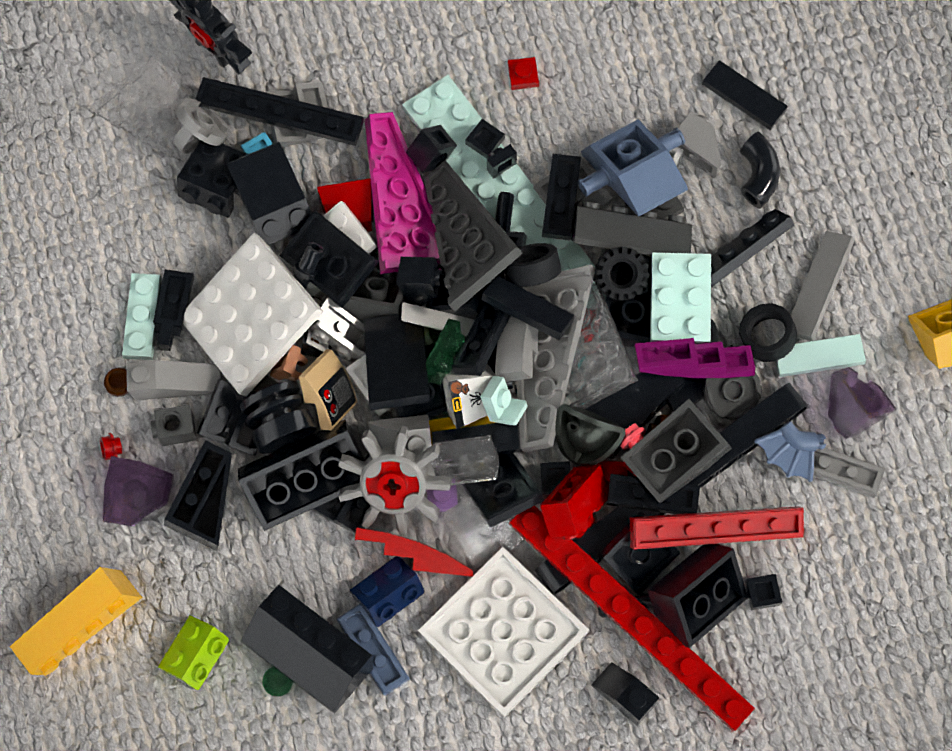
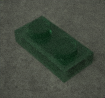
(444, 351)

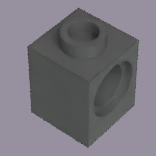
(184, 433)

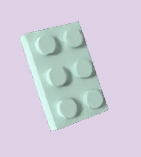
(680, 297)

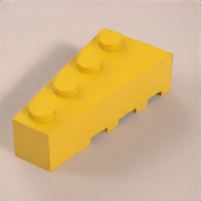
(75, 620)

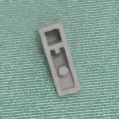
(170, 379)

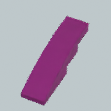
(694, 360)

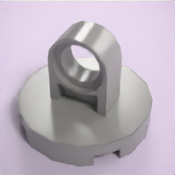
(198, 126)

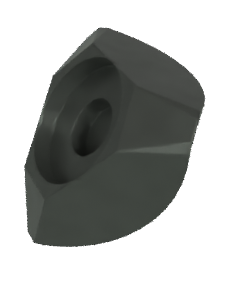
(586, 436)

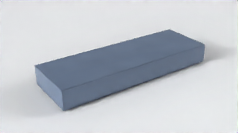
(386, 668)

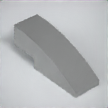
(516, 351)

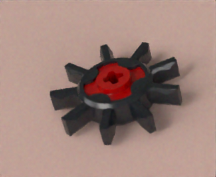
(213, 32)

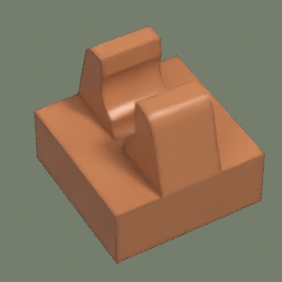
(286, 365)

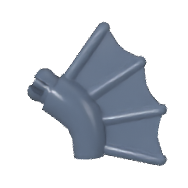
(792, 450)

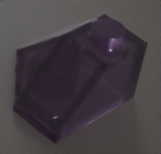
(856, 404)
(134, 491)

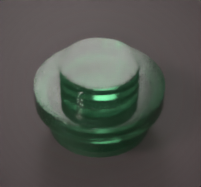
(276, 683)

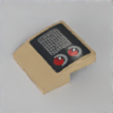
(328, 388)

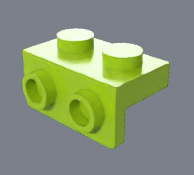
(194, 652)

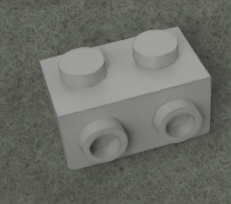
(339, 331)

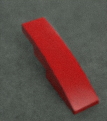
(425, 557)

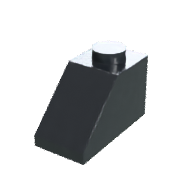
(419, 279)
(626, 693)

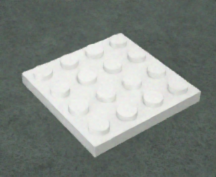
(250, 314)
(503, 631)

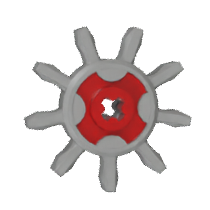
(408, 485)

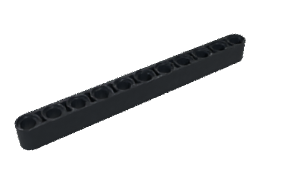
(759, 421)

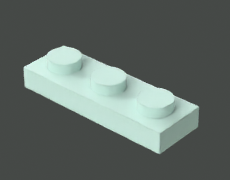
(139, 326)

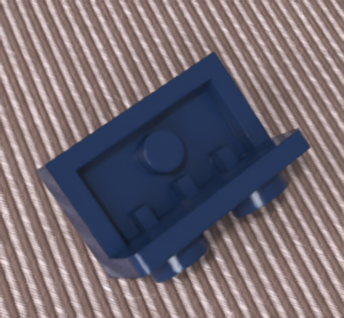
(388, 590)

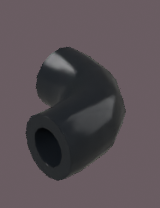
(764, 170)

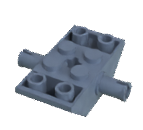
(635, 166)

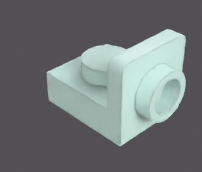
(500, 405)

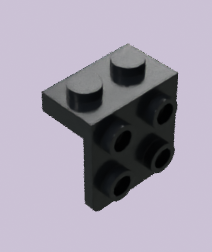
(207, 178)

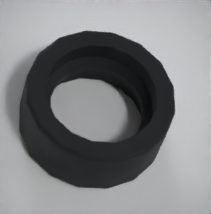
(535, 266)
(765, 312)

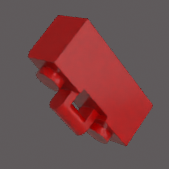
(573, 501)

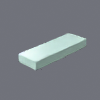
(822, 356)

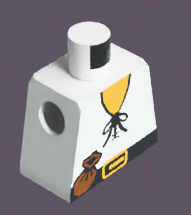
(464, 394)

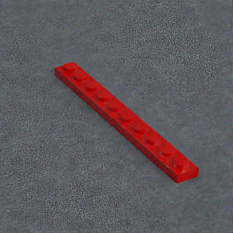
(634, 619)

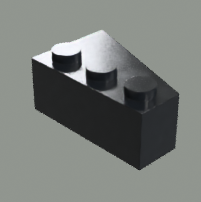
(201, 499)

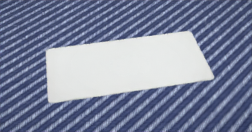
(433, 318)

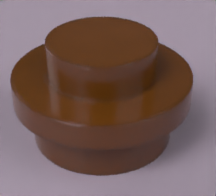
(116, 382)

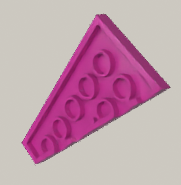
(398, 196)

